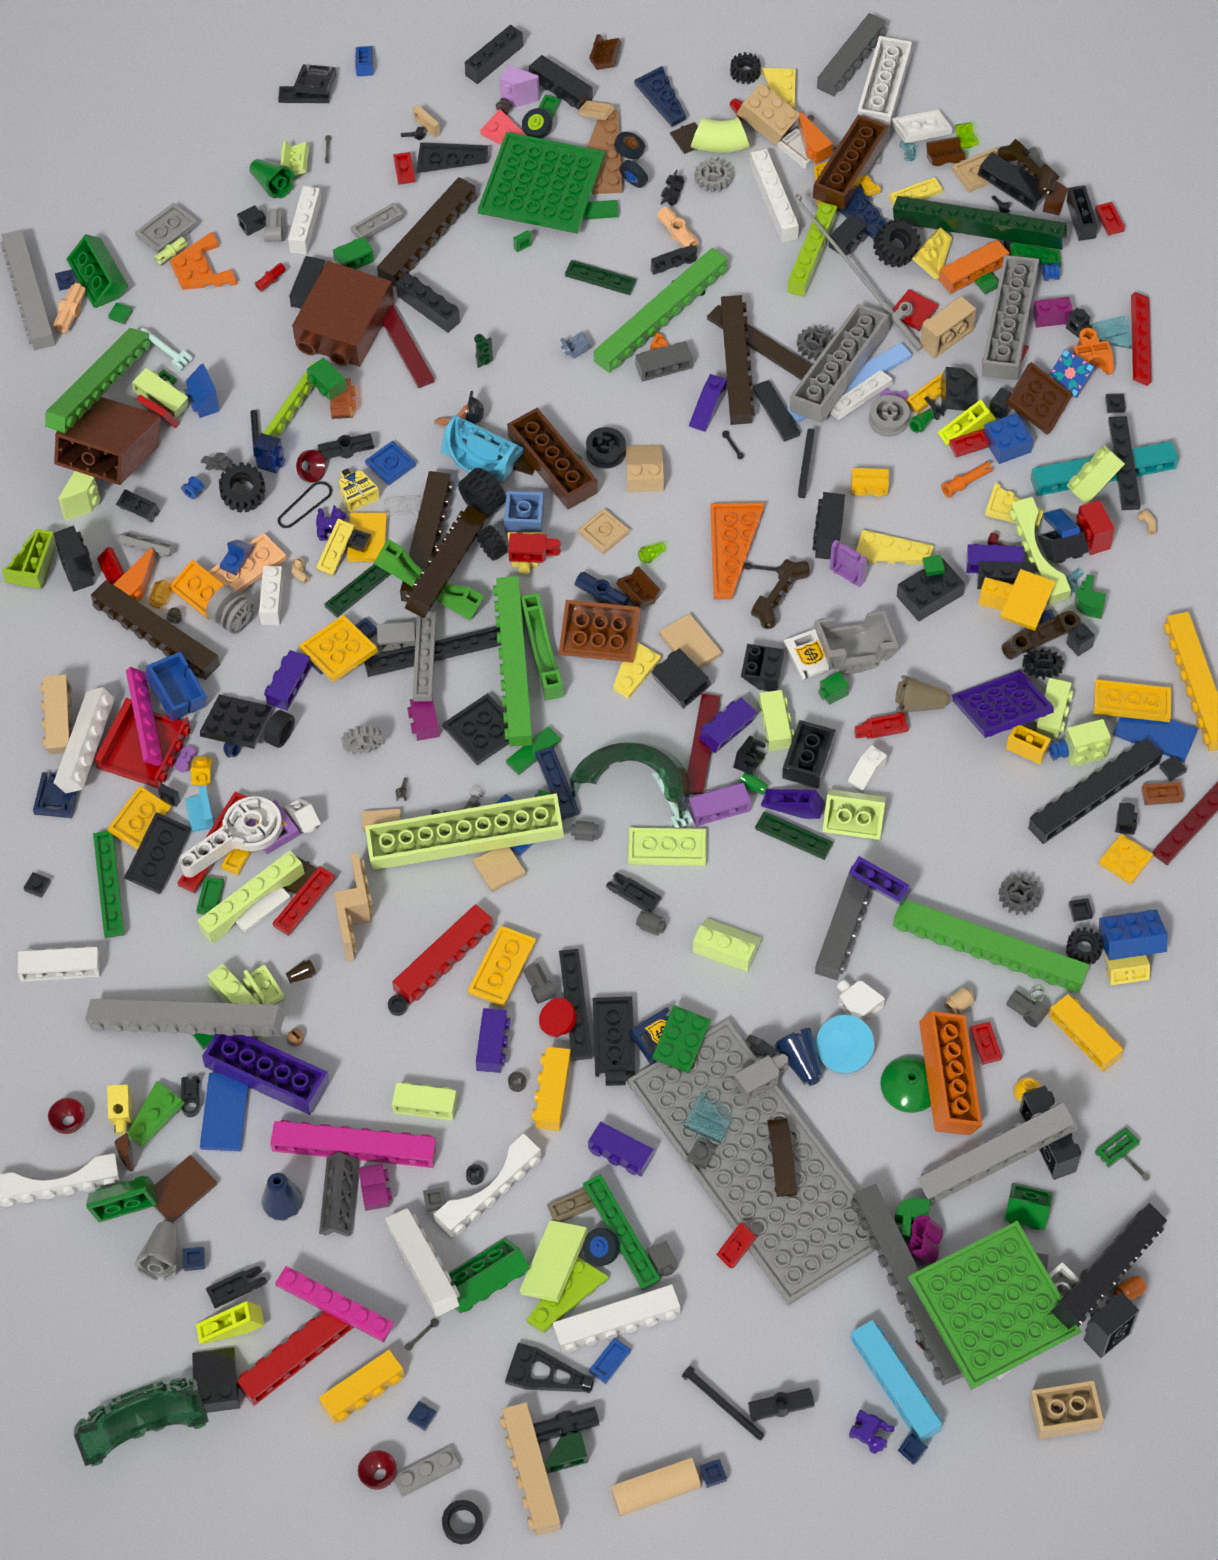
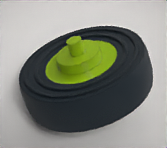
(537, 123)

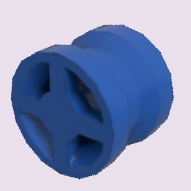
(1050, 271)
(192, 487)
(1058, 749)

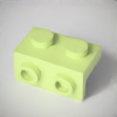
(295, 157)
(263, 986)

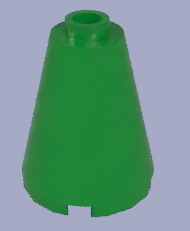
(272, 177)

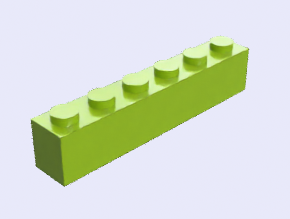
(811, 250)

